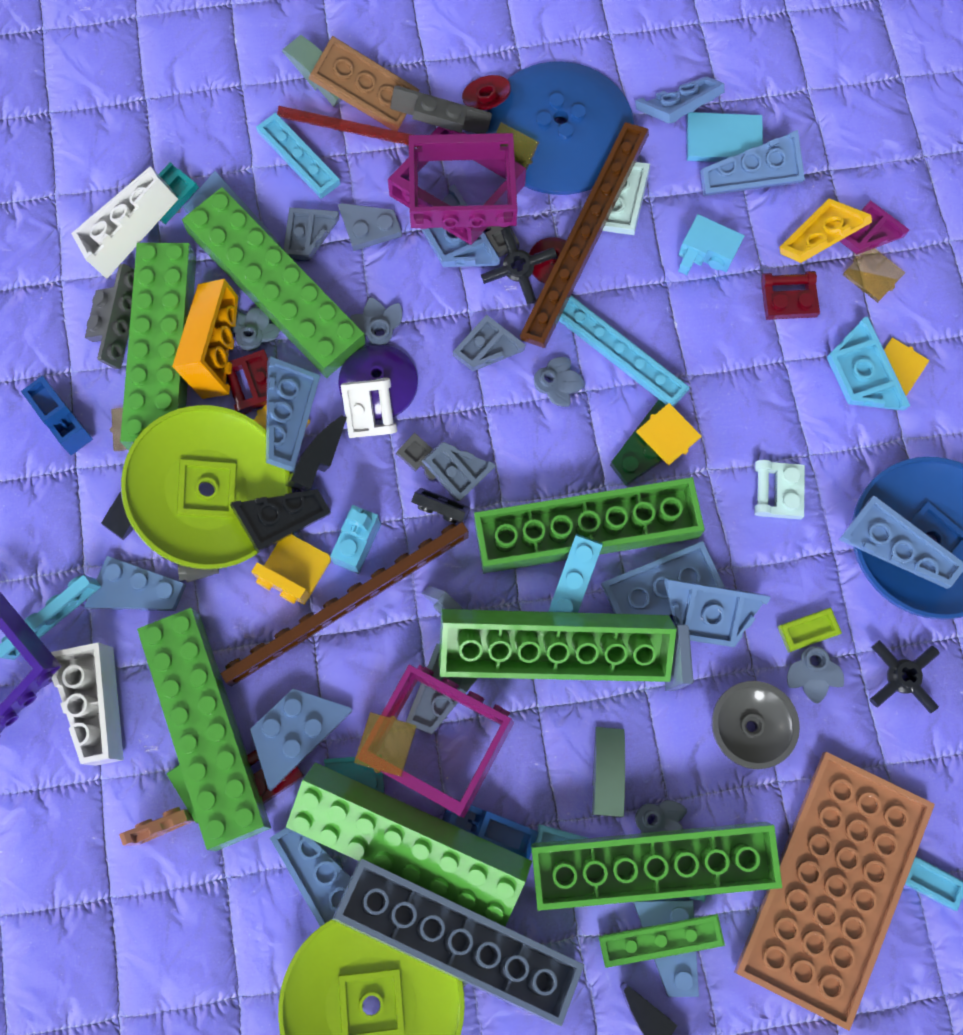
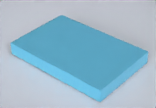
(721, 136)

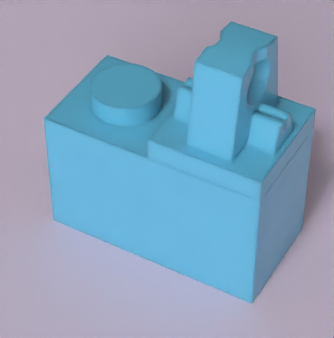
(709, 244)
(355, 539)

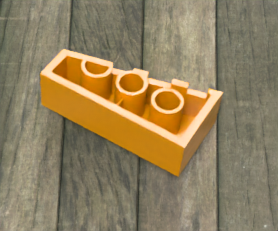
(207, 339)

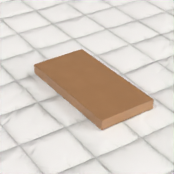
(359, 82)

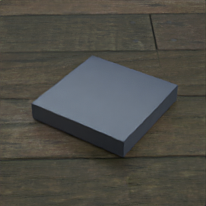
(682, 661)

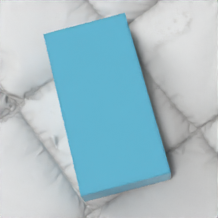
(935, 884)

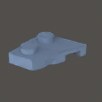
(369, 225)
(456, 469)

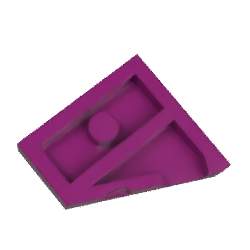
(878, 233)

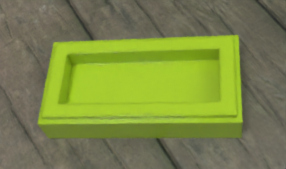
(809, 630)

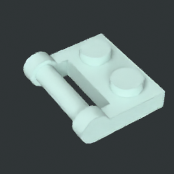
(788, 490)

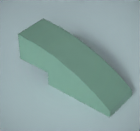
(304, 57)
(609, 772)

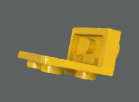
(292, 569)

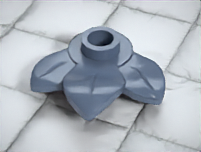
(378, 318)
(254, 329)
(562, 381)
(813, 678)
(666, 815)

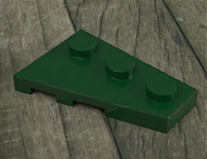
(636, 455)

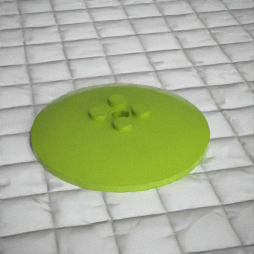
(164, 480)
(343, 967)

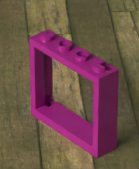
(462, 147)
(400, 181)
(472, 701)

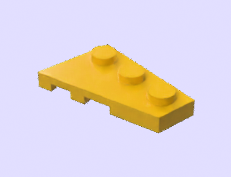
(823, 229)

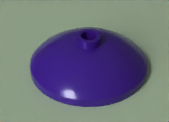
(391, 364)

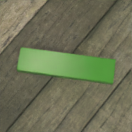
(661, 940)

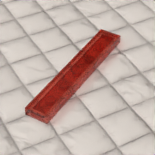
(344, 125)

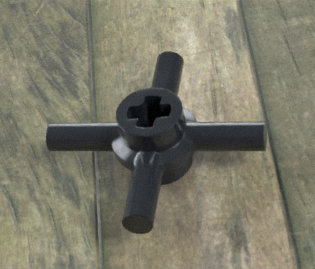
(509, 262)
(913, 681)

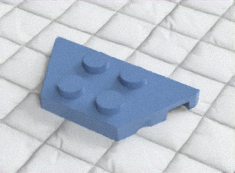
(453, 250)
(713, 612)
(293, 732)

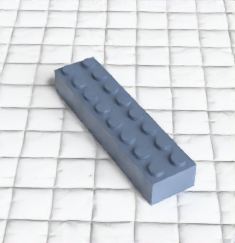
(459, 942)

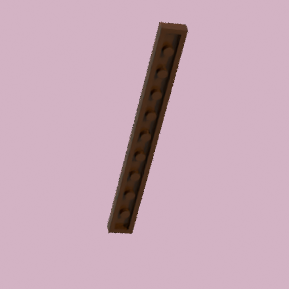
(584, 235)
(337, 608)

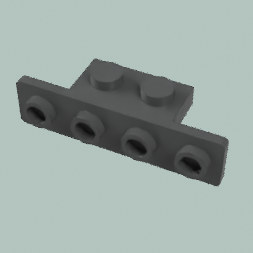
(440, 111)
(111, 318)

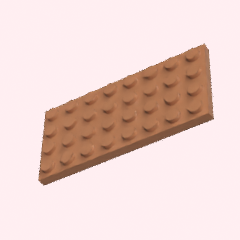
(838, 890)

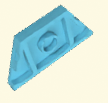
(866, 371)

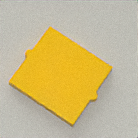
(905, 363)
(668, 434)

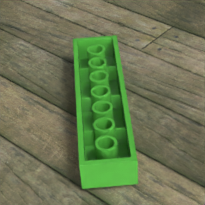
(274, 282)
(158, 316)
(617, 518)
(556, 645)
(203, 730)
(408, 843)
(656, 865)

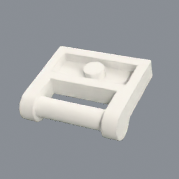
(360, 411)

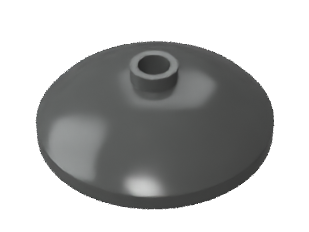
(774, 722)

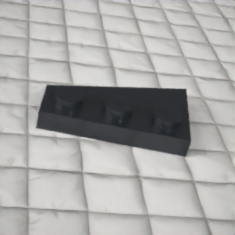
(279, 517)

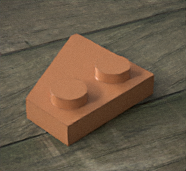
(151, 829)

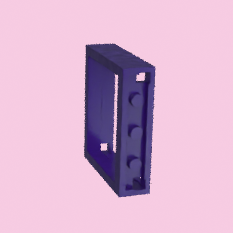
(37, 656)

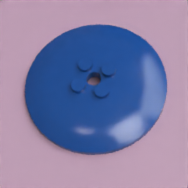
(570, 152)
(931, 498)

